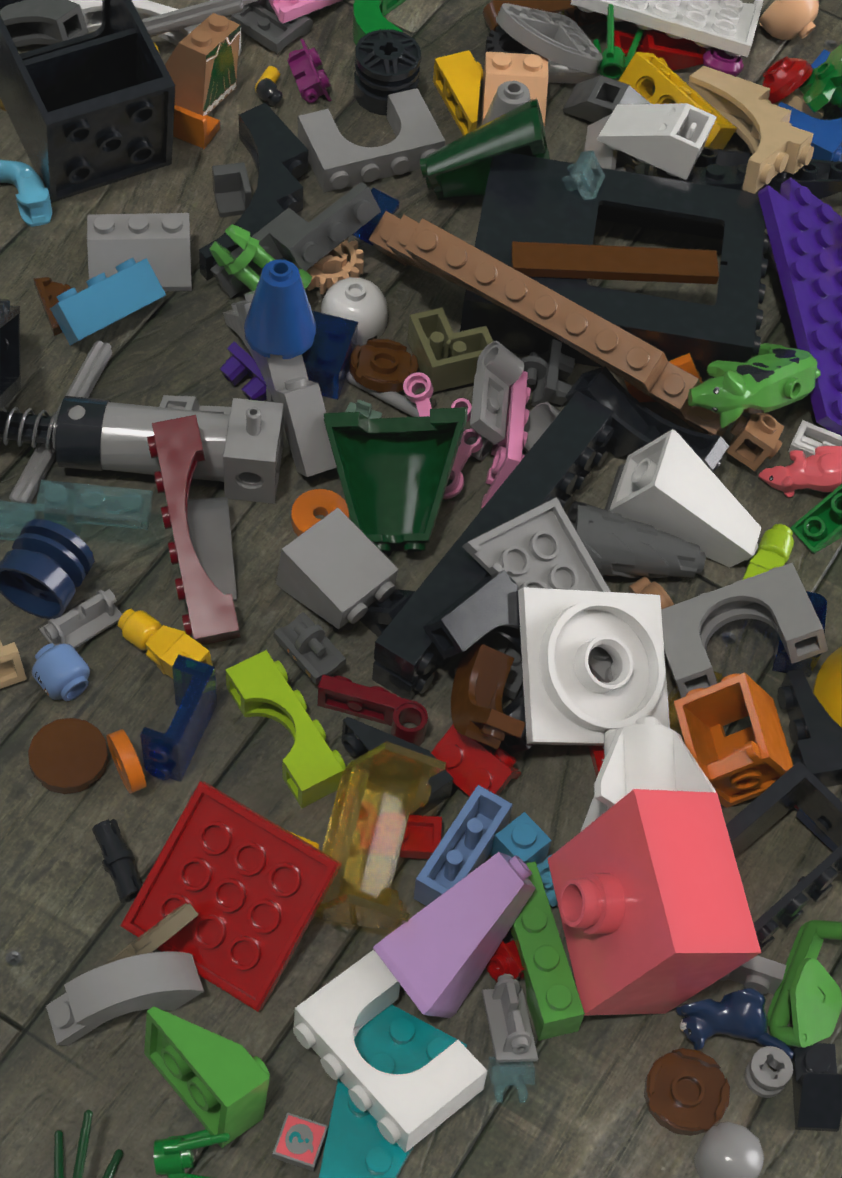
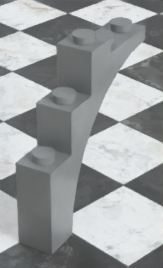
(301, 399)

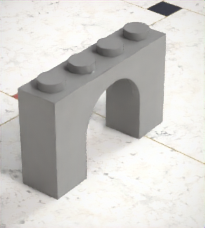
(344, 164)
(769, 597)

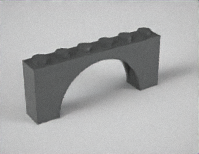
(43, 21)

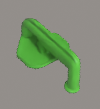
(807, 990)

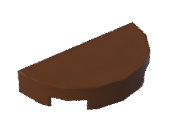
(47, 293)

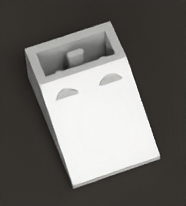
(659, 134)

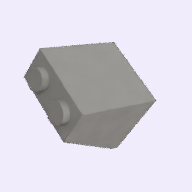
(336, 570)

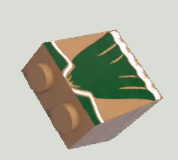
(205, 64)

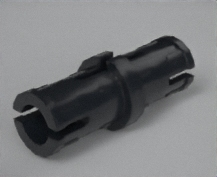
(117, 860)

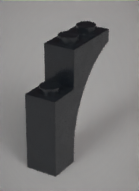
(637, 424)

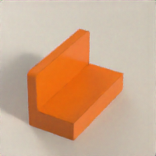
(194, 127)

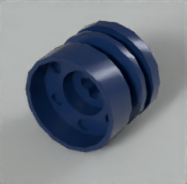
(44, 568)

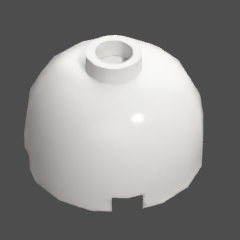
(358, 301)

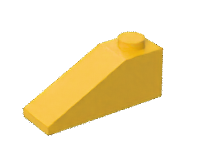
(458, 83)

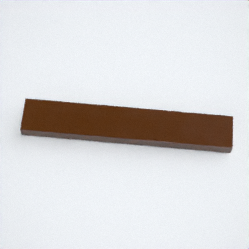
(615, 262)

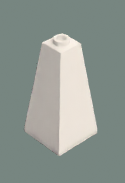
(681, 496)

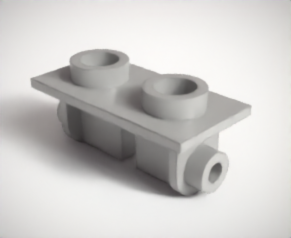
(83, 620)
(509, 1021)

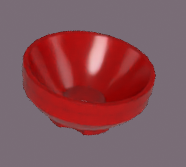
(785, 77)

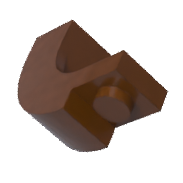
(478, 696)

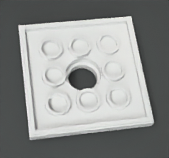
(560, 691)

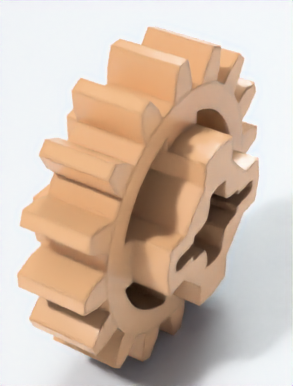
(336, 267)

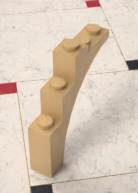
(762, 125)

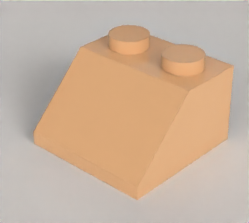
(524, 68)

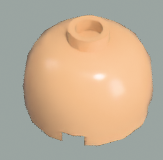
(790, 18)

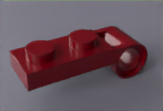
(375, 705)

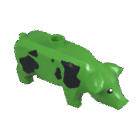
(757, 386)

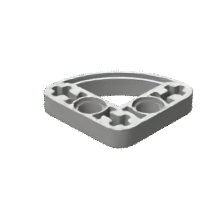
(538, 29)

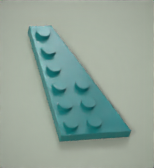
(395, 1045)

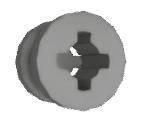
(762, 1079)

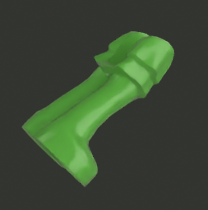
(252, 251)

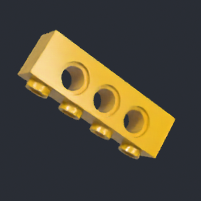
(649, 70)

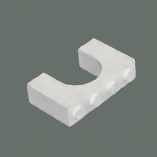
(402, 1104)

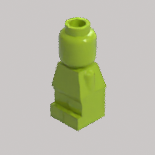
(772, 550)

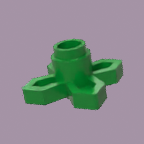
(825, 83)

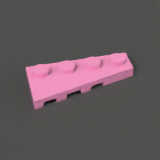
(509, 450)

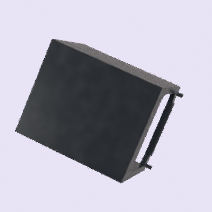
(90, 103)

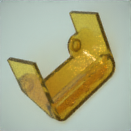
(369, 831)

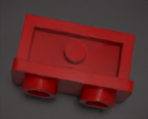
(475, 763)

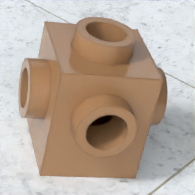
(755, 439)

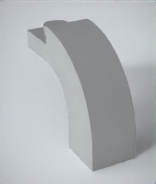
(123, 987)

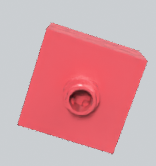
(652, 903)

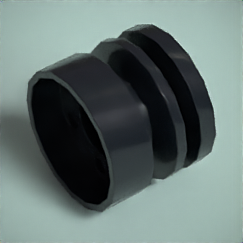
(385, 65)

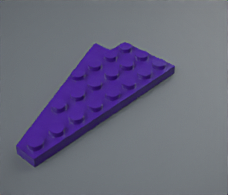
(809, 265)

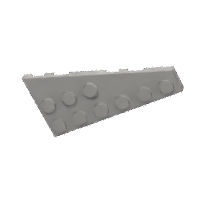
(546, 553)

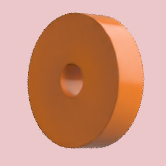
(312, 504)
(126, 761)

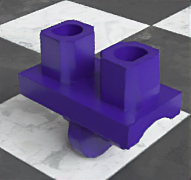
(238, 367)

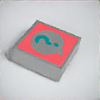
(300, 1141)

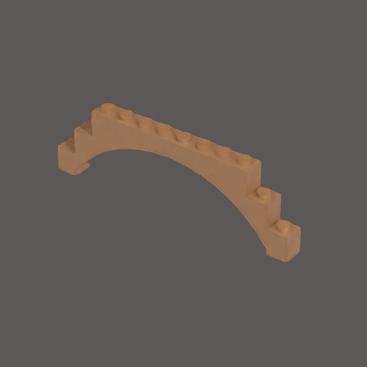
(598, 339)

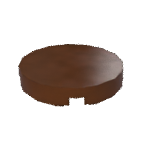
(382, 365)
(68, 755)
(686, 1092)

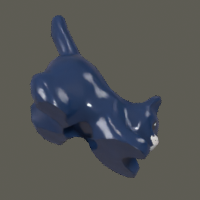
(737, 1015)

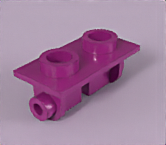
(308, 77)

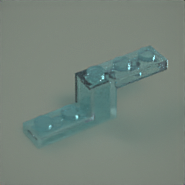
(77, 504)

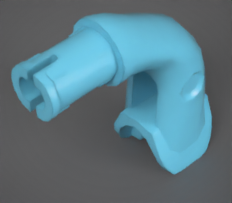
(33, 197)

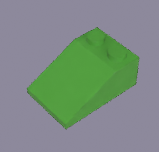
(208, 1073)

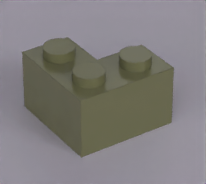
(443, 355)

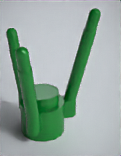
(614, 59)
(176, 1152)

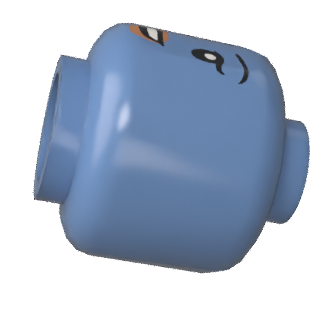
(61, 671)

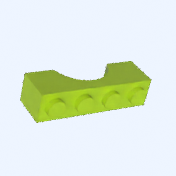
(263, 691)

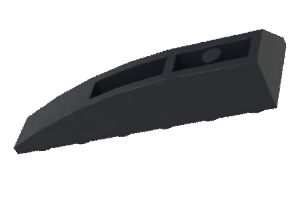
(729, 168)

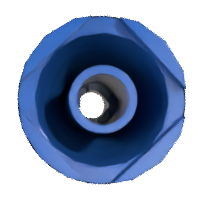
(280, 313)

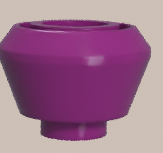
(720, 61)

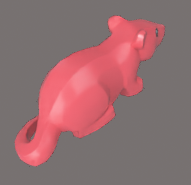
(816, 472)

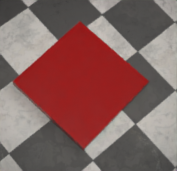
(247, 884)

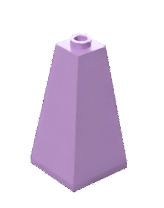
(456, 935)

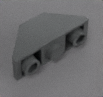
(599, 97)

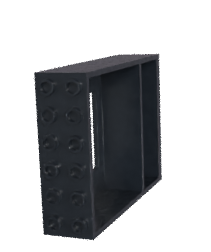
(531, 204)

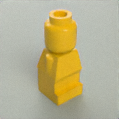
(160, 641)

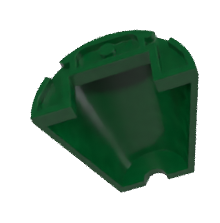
(464, 164)
(395, 472)

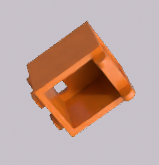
(744, 761)

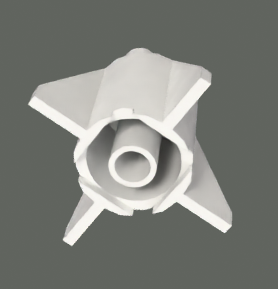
(644, 758)

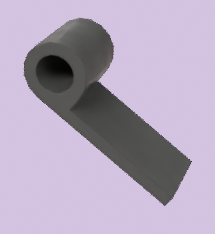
(212, 541)

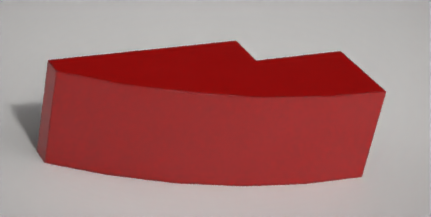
(676, 52)

